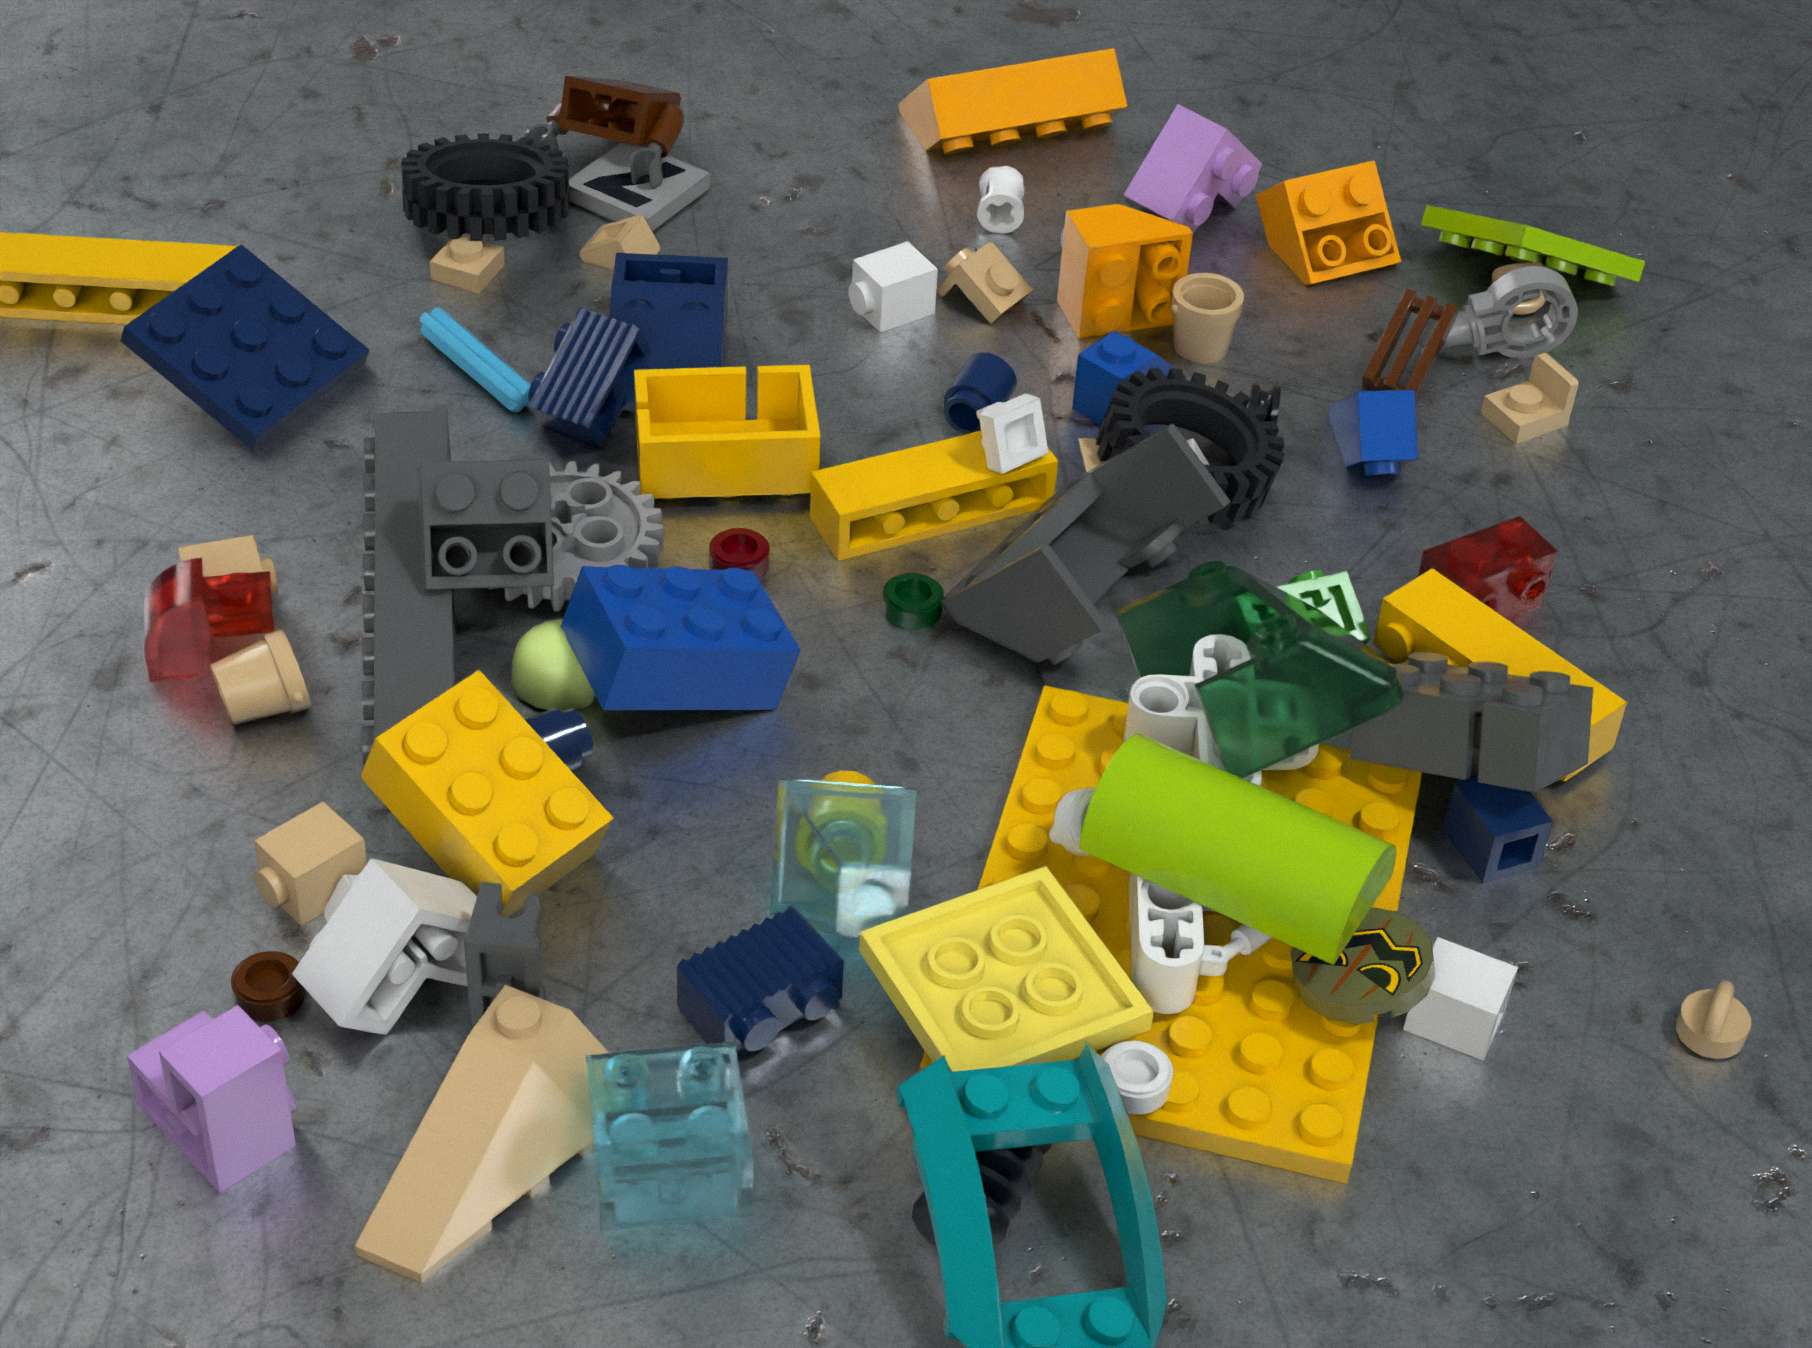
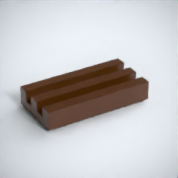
(1425, 310)

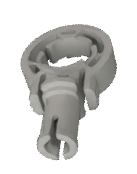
(1487, 316)

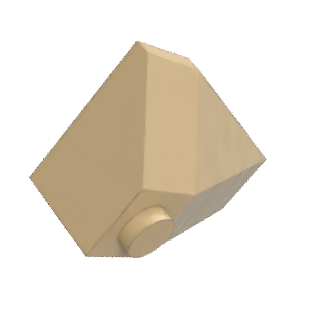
(492, 1134)

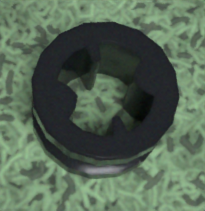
(1267, 400)

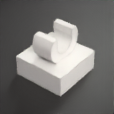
(1012, 432)

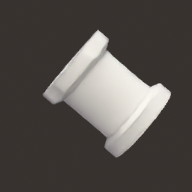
(1001, 202)

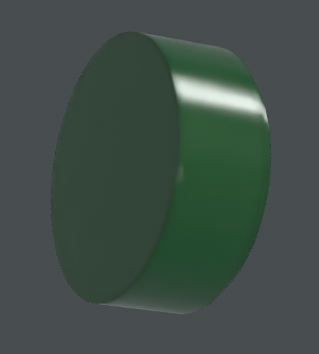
(912, 601)

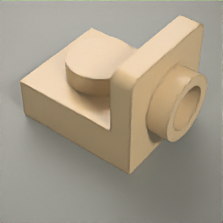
(1534, 405)

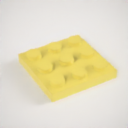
(1005, 977)

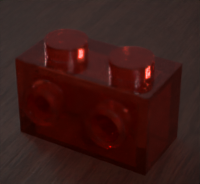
(1499, 565)

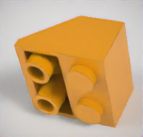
(1330, 223)
(1120, 269)

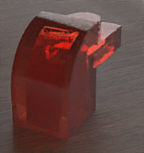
(191, 610)

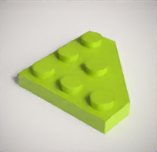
(1531, 245)

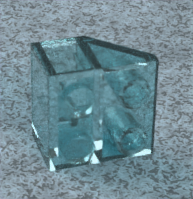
(669, 1136)

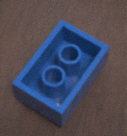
(679, 639)

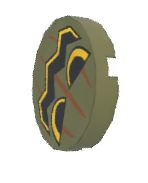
(1379, 971)

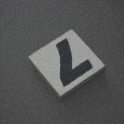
(609, 192)

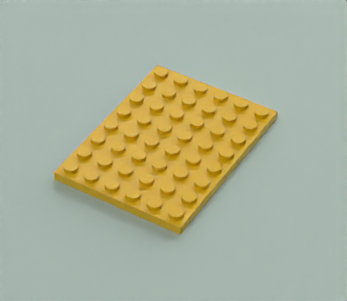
(1248, 1056)

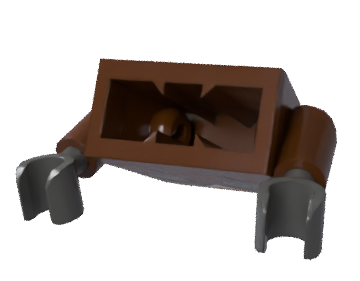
(619, 113)

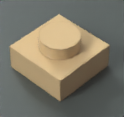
(467, 263)

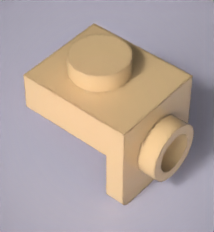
(986, 280)

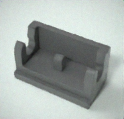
(501, 950)

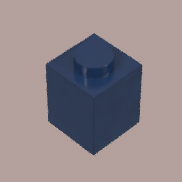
(1496, 828)

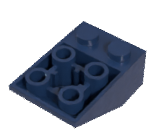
(676, 306)

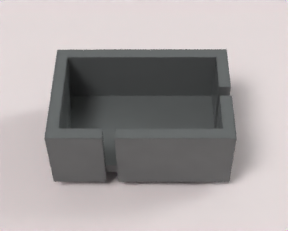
(1524, 726)

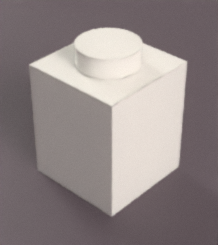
(893, 286)
(1463, 1000)

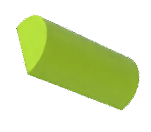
(1235, 847)

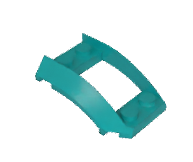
(1020, 1108)

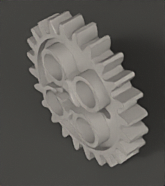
(596, 526)

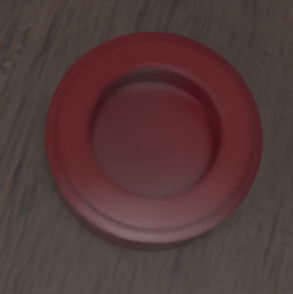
(740, 549)

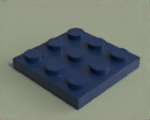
(245, 346)

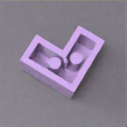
(1190, 168)
(218, 1093)

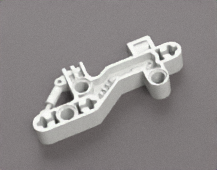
(1163, 925)

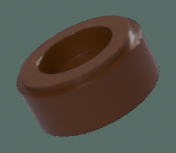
(266, 986)

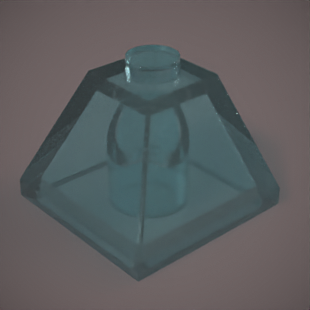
(843, 853)

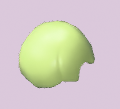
(548, 670)

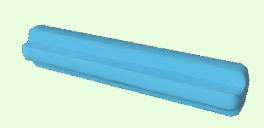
(476, 359)

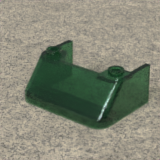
(1303, 670)

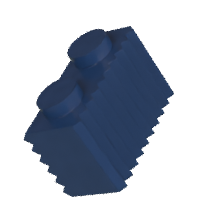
(588, 376)
(760, 982)

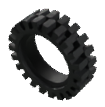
(485, 186)
(1208, 413)

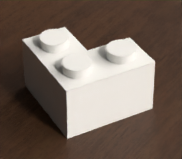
(385, 943)

